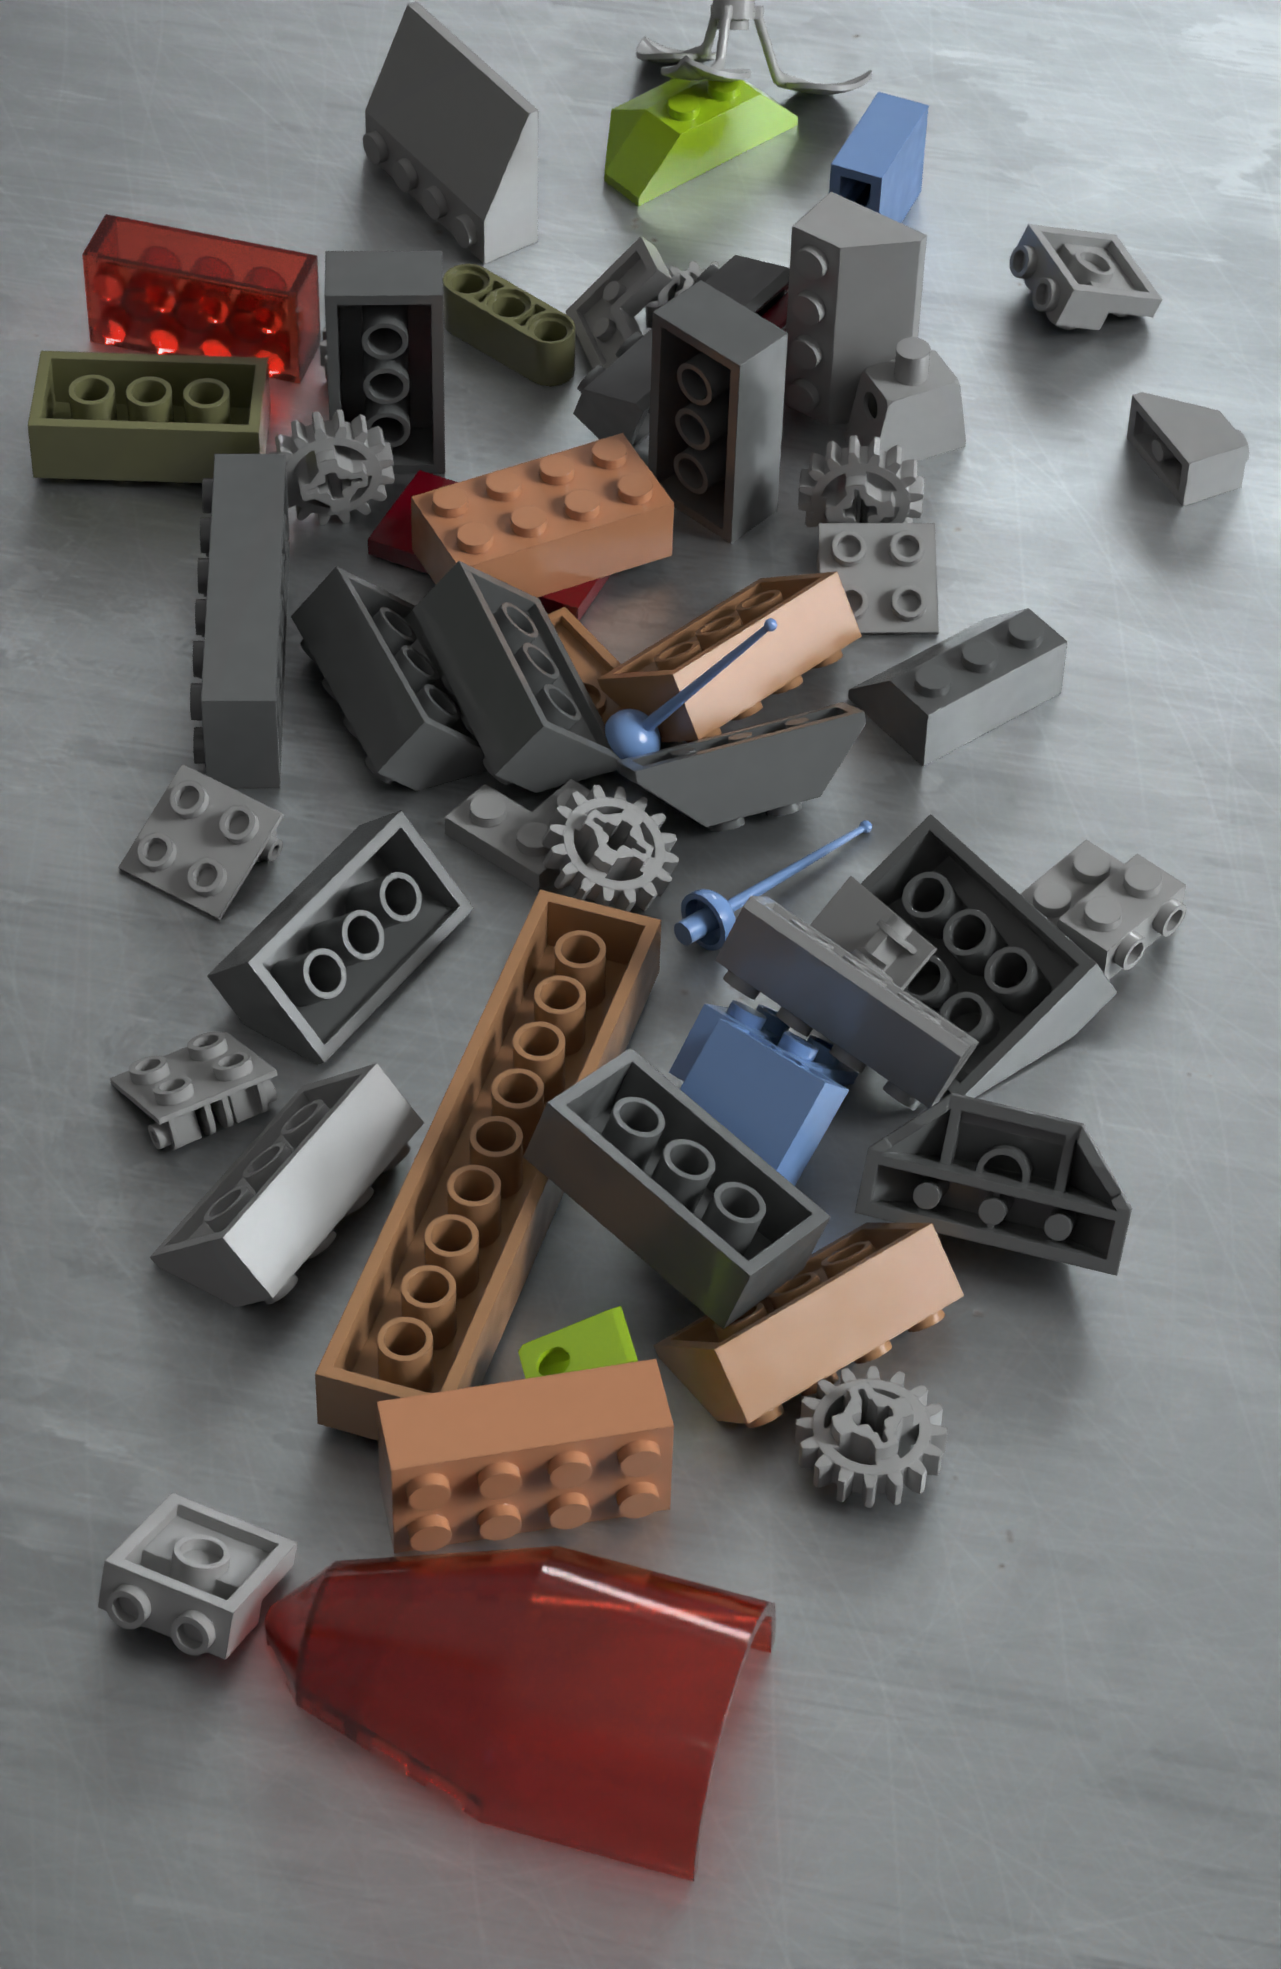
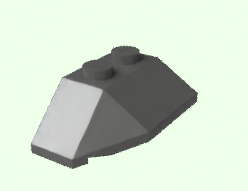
(750, 768)
(1000, 1182)

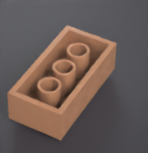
(548, 519)
(525, 1455)

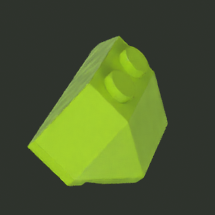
(686, 132)

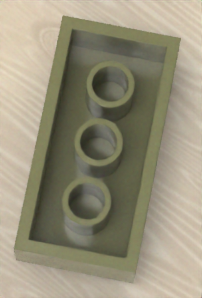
(145, 415)

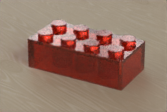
(201, 295)

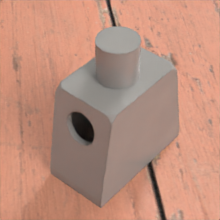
(909, 404)

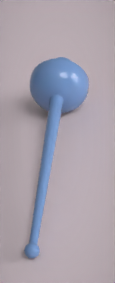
(636, 733)
(711, 917)

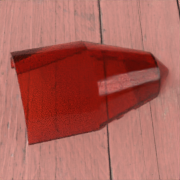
(531, 1687)

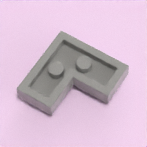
(609, 305)
(509, 832)

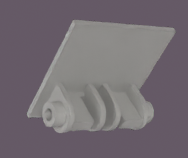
(885, 574)
(203, 842)
(873, 933)
(183, 1084)

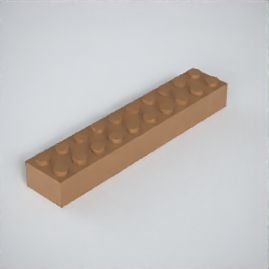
(471, 1201)

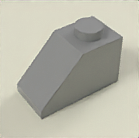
(1187, 446)

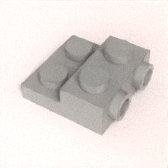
(1081, 277)
(1109, 905)
(194, 1576)

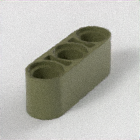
(509, 324)

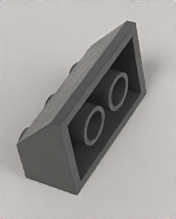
(966, 684)

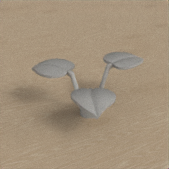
(728, 16)

